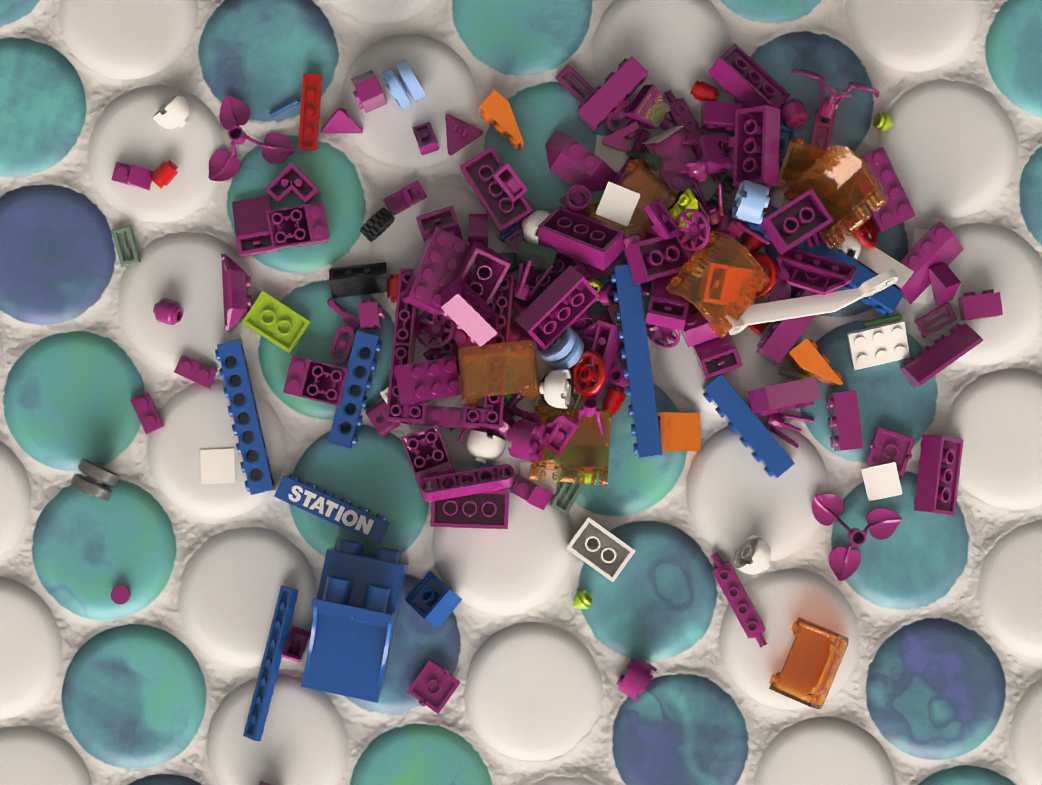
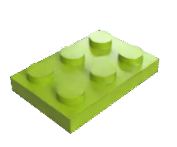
(276, 322)

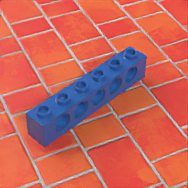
(361, 341)

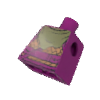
(650, 108)

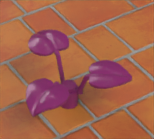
(828, 104)
(232, 116)
(881, 526)

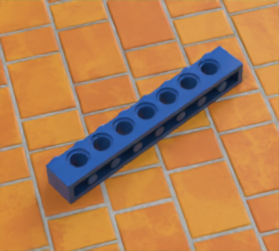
(236, 350)

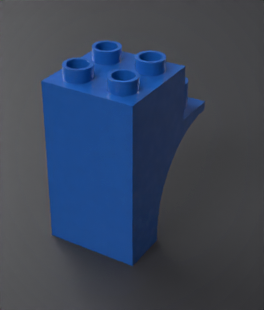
(354, 621)

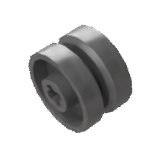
(94, 481)

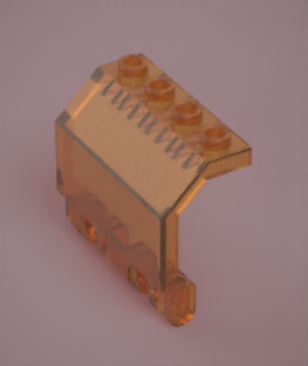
(844, 187)
(719, 281)
(585, 452)

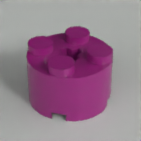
(528, 440)
(636, 678)

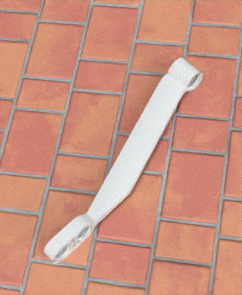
(810, 304)

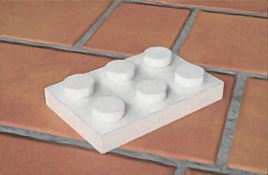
(878, 344)

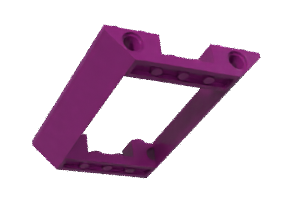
(404, 352)

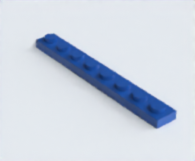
(270, 663)

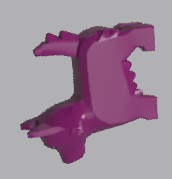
(709, 156)

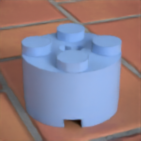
(750, 202)

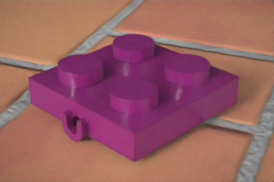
(890, 448)
(433, 686)

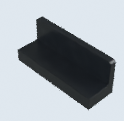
(358, 280)

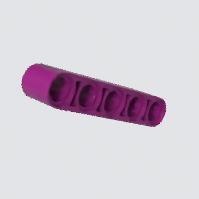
(460, 489)

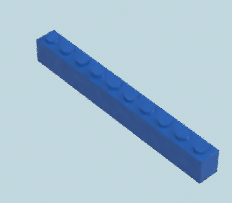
(883, 301)
(638, 364)

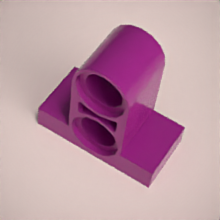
(478, 229)

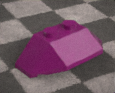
(576, 163)
(814, 271)
(235, 293)
(603, 339)

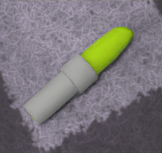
(795, 375)

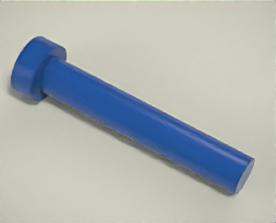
(282, 108)
(509, 232)

